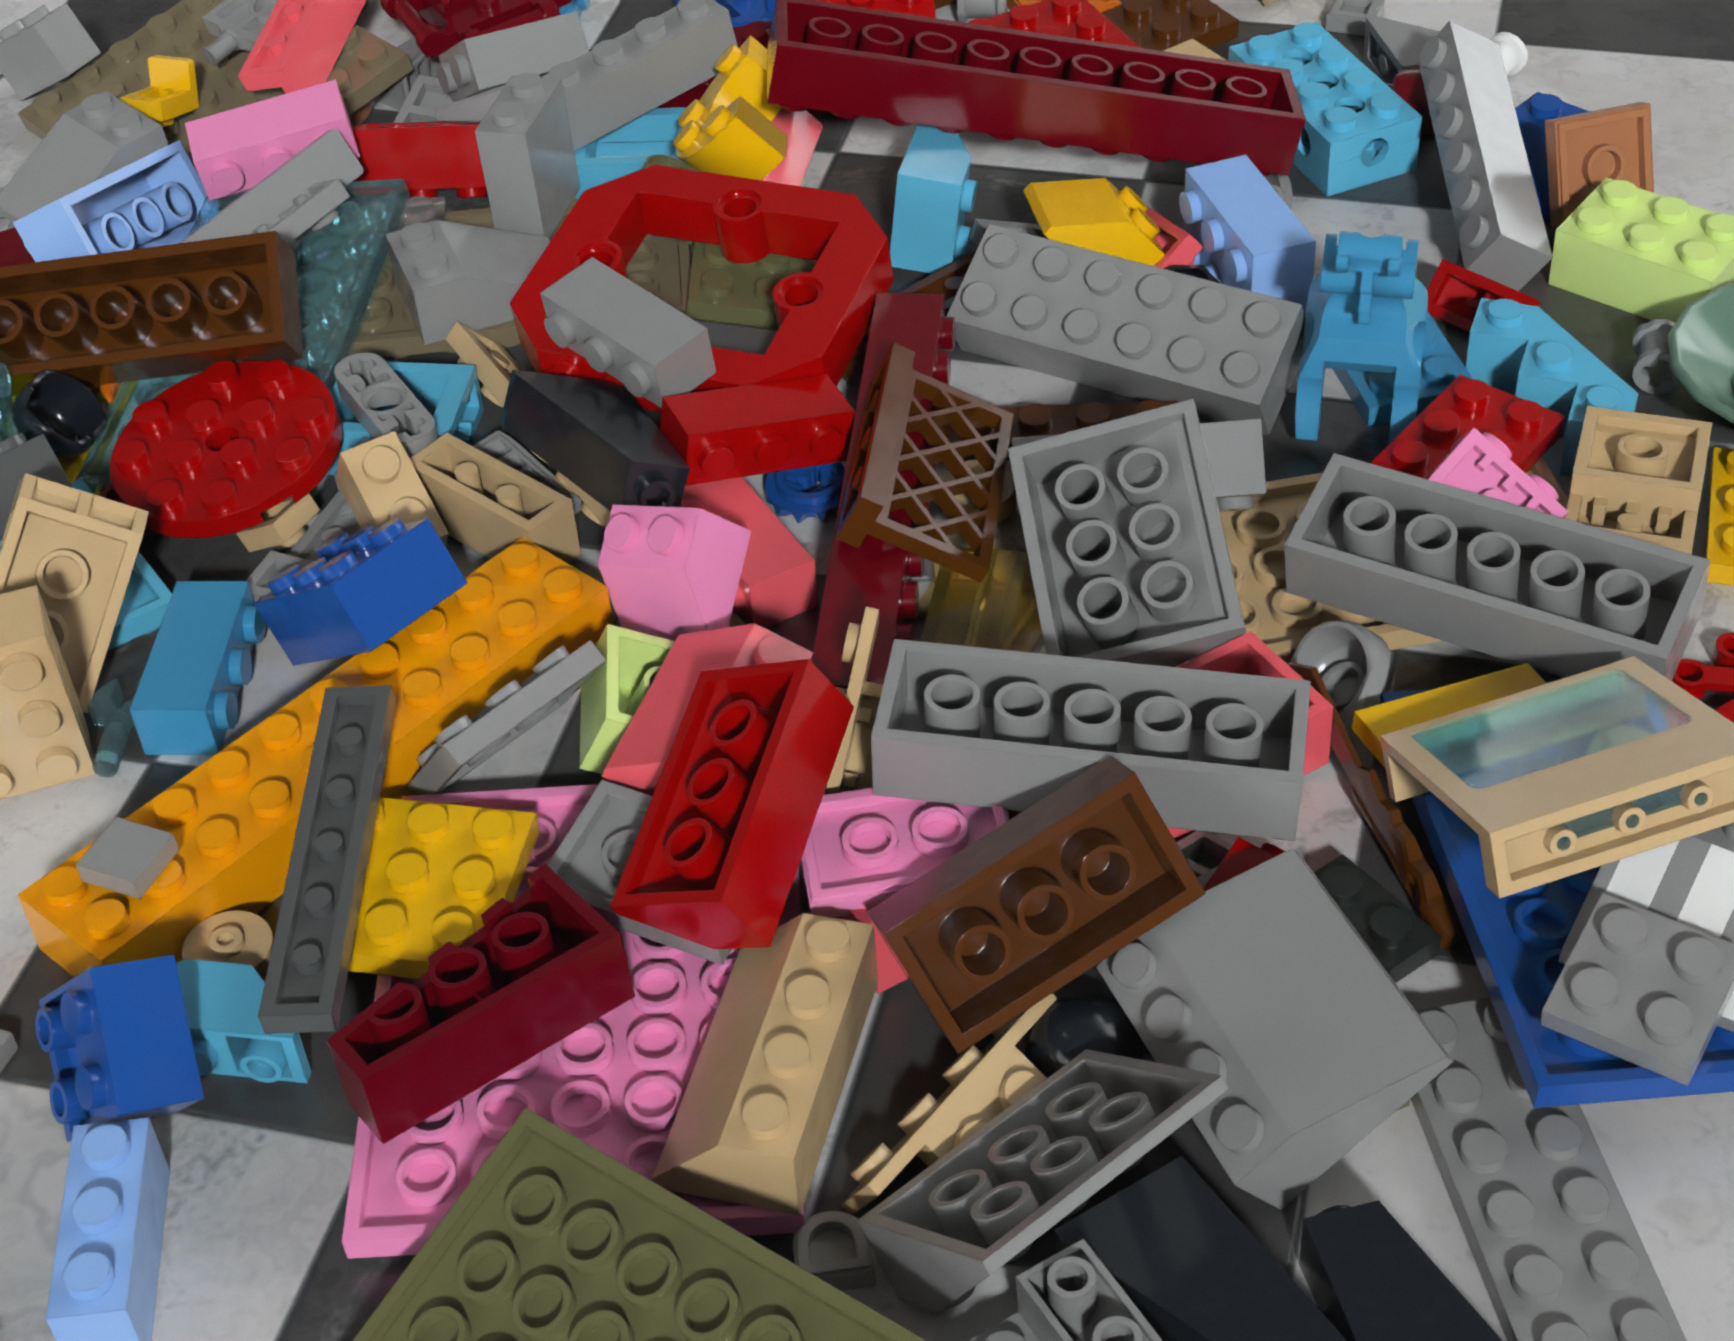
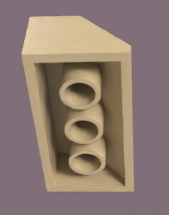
(773, 1067)

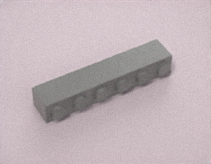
(1483, 157)

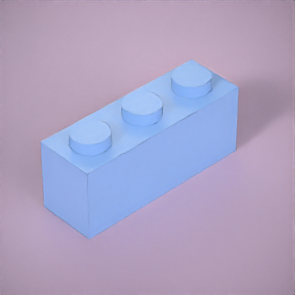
(109, 1234)

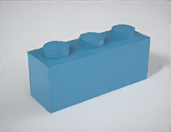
(197, 668)

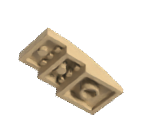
(1640, 475)

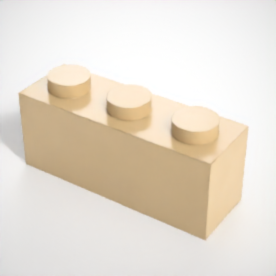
(493, 503)

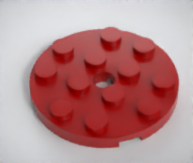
(172, 457)

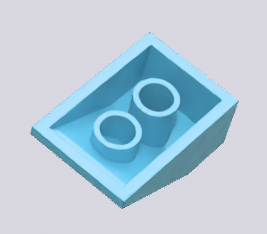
(932, 202)

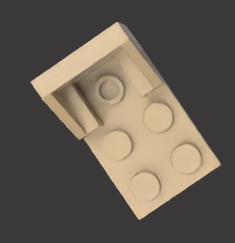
(80, 559)

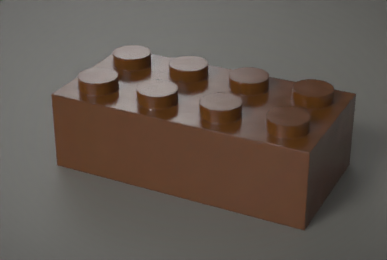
(1036, 902)

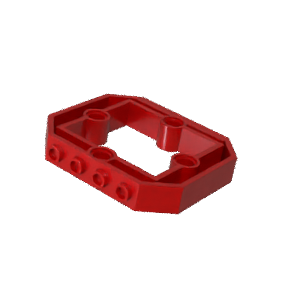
(816, 312)

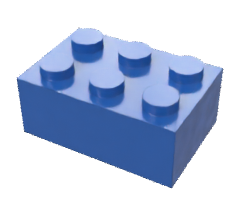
(359, 591)

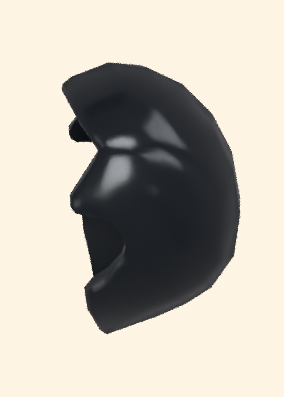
(61, 411)
(1081, 1024)

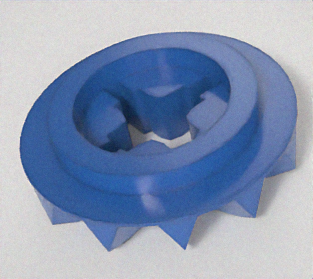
(790, 490)

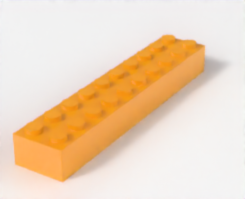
(244, 804)

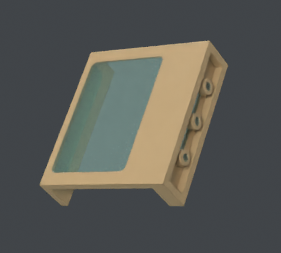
(1573, 772)

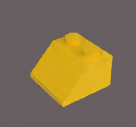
(1096, 218)

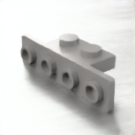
(292, 197)

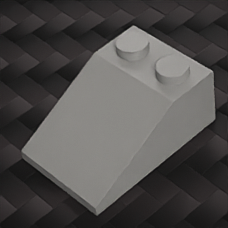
(80, 149)
(460, 273)

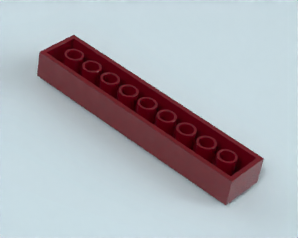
(1030, 86)

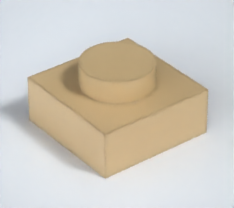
(281, 525)

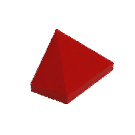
(1457, 293)

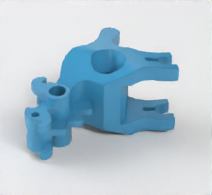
(1363, 317)

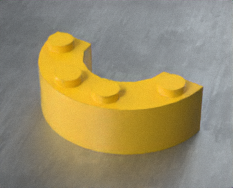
(732, 122)

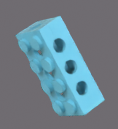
(1354, 120)

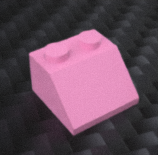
(672, 568)

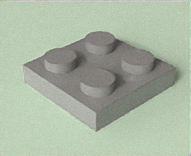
(1643, 988)

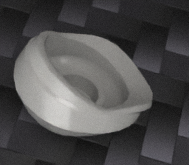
(1350, 662)

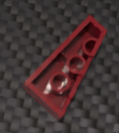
(482, 1006)

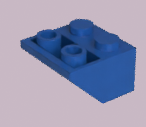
(119, 1044)

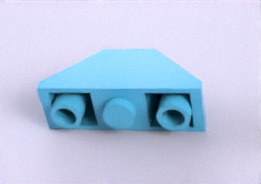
(225, 1026)

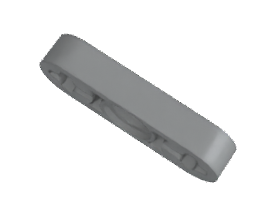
(385, 390)

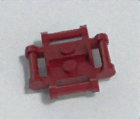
(448, 22)

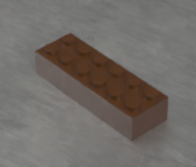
(151, 311)

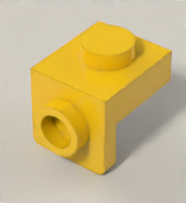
(170, 90)

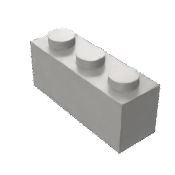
(627, 332)

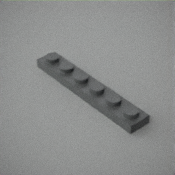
(328, 862)

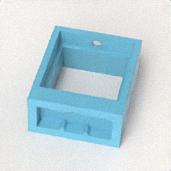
(645, 135)
(443, 389)

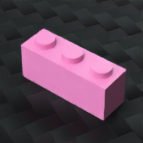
(252, 141)

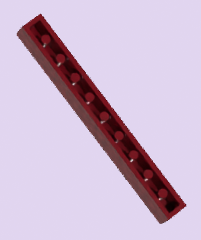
(877, 571)

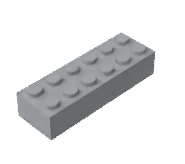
(1128, 327)
(1491, 573)
(1021, 724)

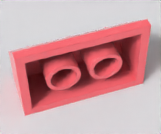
(651, 733)

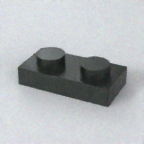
(1386, 925)

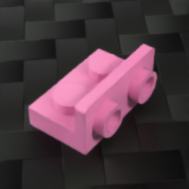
(1484, 467)

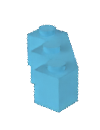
(1539, 361)

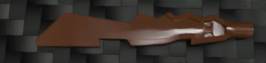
(1389, 827)

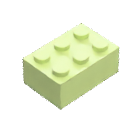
(1642, 251)

